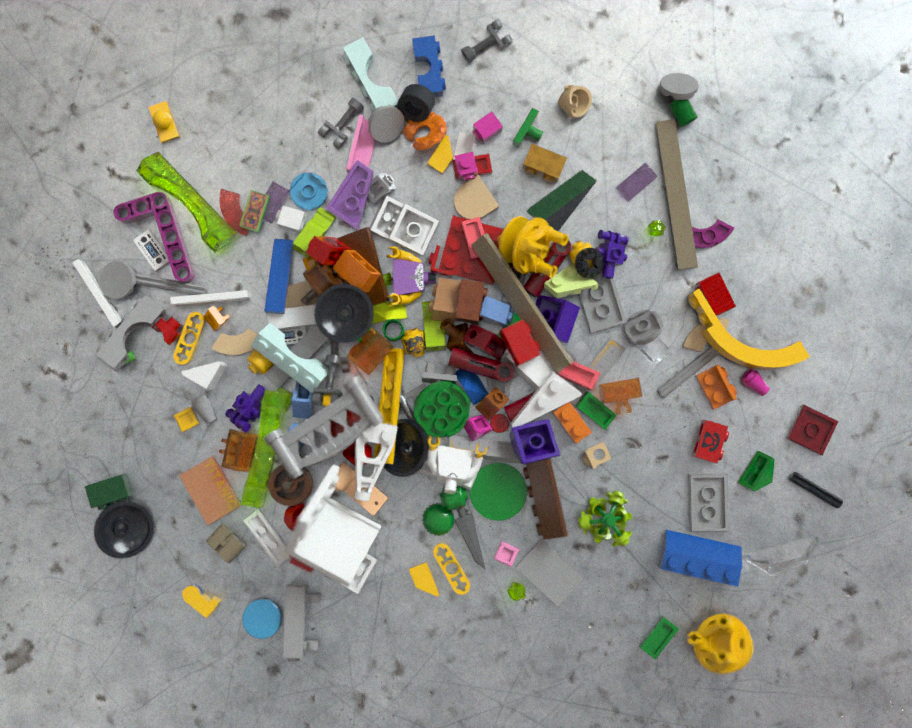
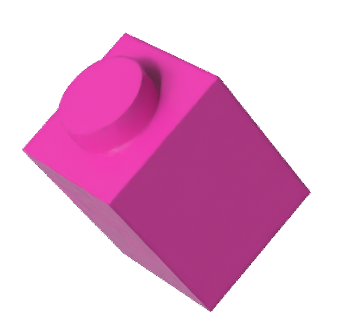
(487, 127)

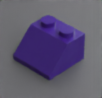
(559, 315)
(534, 442)

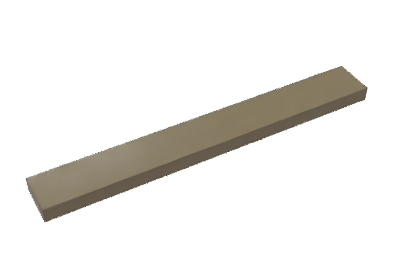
(676, 194)
(522, 302)

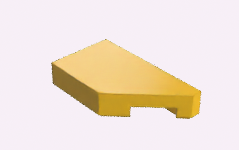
(442, 156)
(423, 579)

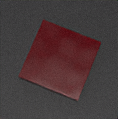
(812, 430)

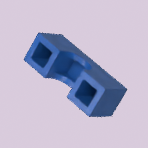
(426, 51)

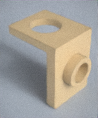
(589, 459)

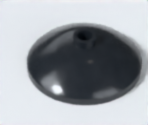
(330, 318)
(408, 462)
(128, 540)

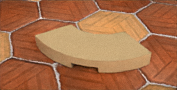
(695, 339)
(235, 344)

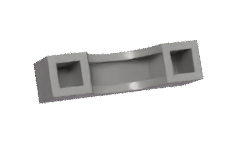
(145, 314)

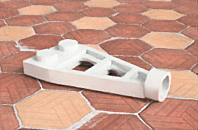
(382, 434)

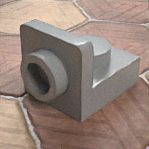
(380, 187)

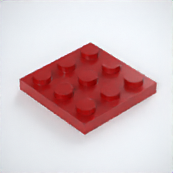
(457, 257)

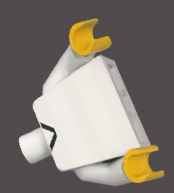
(453, 465)

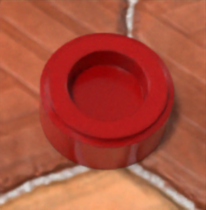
(499, 423)

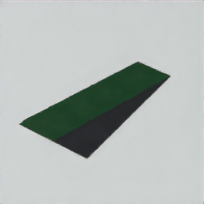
(562, 201)

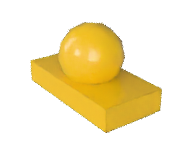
(164, 122)

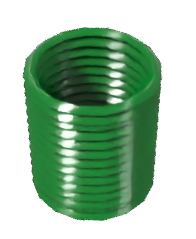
(683, 112)
(393, 321)

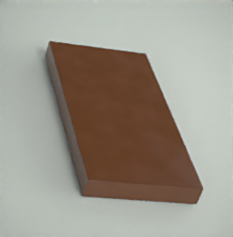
(363, 243)

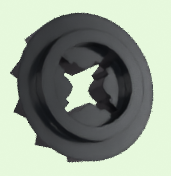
(581, 264)

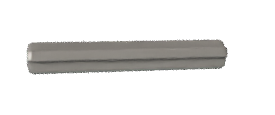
(168, 284)
(687, 372)

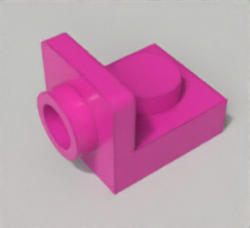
(466, 166)

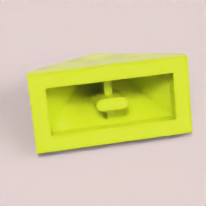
(383, 312)

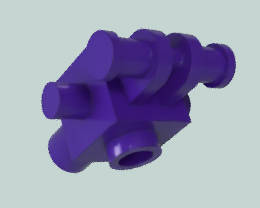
(612, 251)
(247, 408)

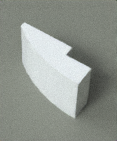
(403, 225)

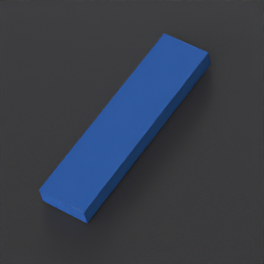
(279, 276)

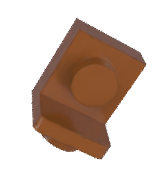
(492, 403)

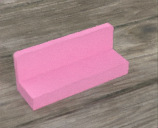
(362, 144)

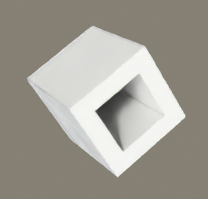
(291, 219)

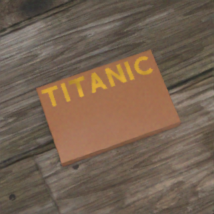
(210, 490)

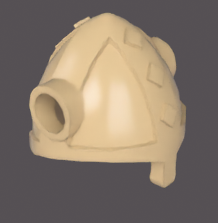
(575, 100)

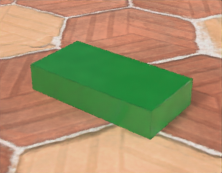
(595, 410)
(658, 637)

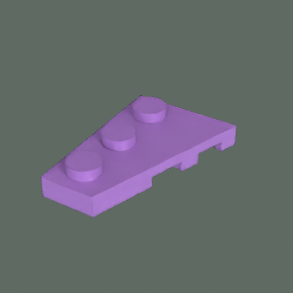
(352, 195)

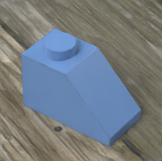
(496, 312)
(302, 402)

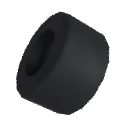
(424, 102)

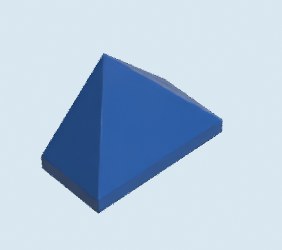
(472, 386)

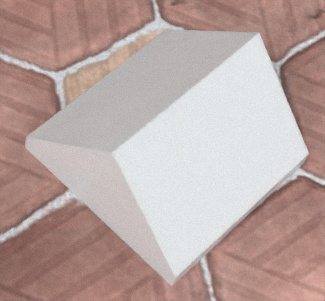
(206, 375)

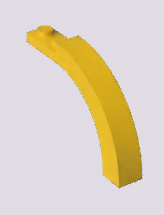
(737, 351)

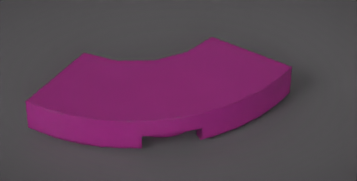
(712, 235)

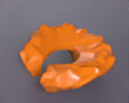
(437, 131)

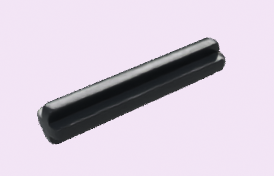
(816, 490)

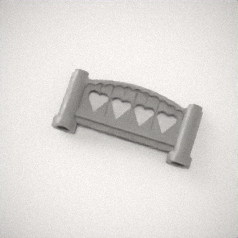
(287, 445)

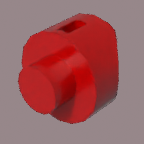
(168, 329)
(349, 452)
(292, 515)

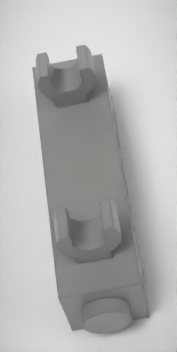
(295, 622)

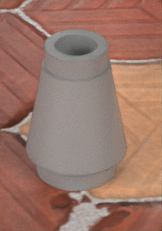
(204, 408)

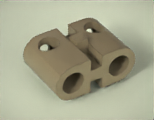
(225, 543)

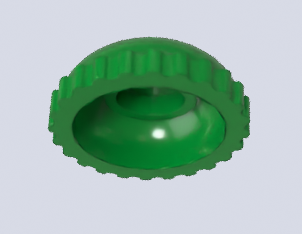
(438, 519)

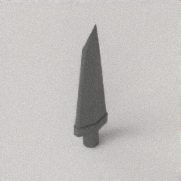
(468, 531)

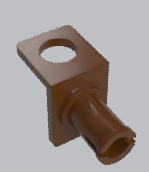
(456, 335)

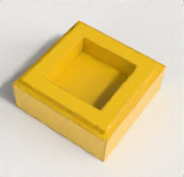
(186, 419)

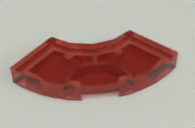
(232, 210)

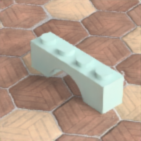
(360, 56)
(272, 345)

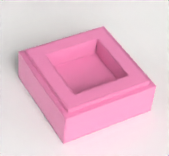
(506, 553)

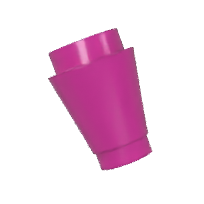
(754, 381)

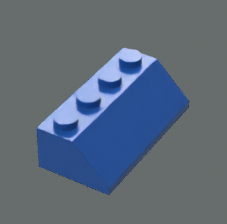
(701, 558)

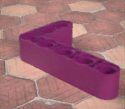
(164, 229)

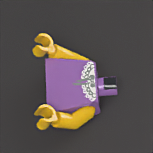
(408, 277)

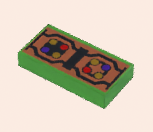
(254, 211)

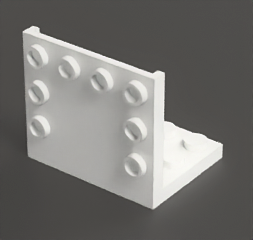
(331, 534)

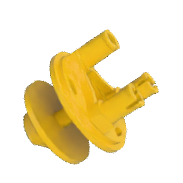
(527, 243)
(722, 644)

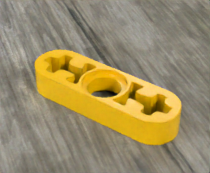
(189, 353)
(463, 578)

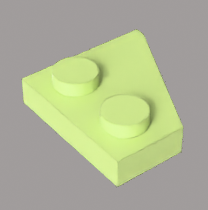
(568, 283)

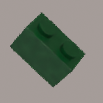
(108, 491)

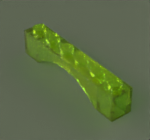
(161, 174)
(261, 468)

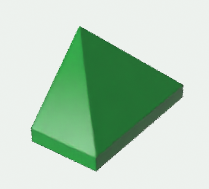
(759, 472)

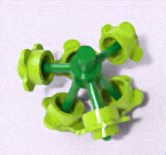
(618, 517)

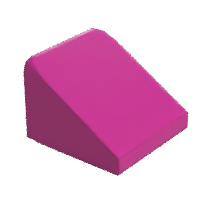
(477, 427)

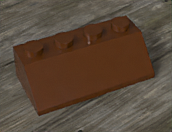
(546, 499)

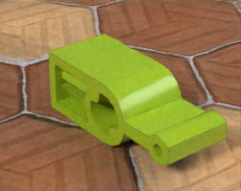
(315, 227)
(433, 333)

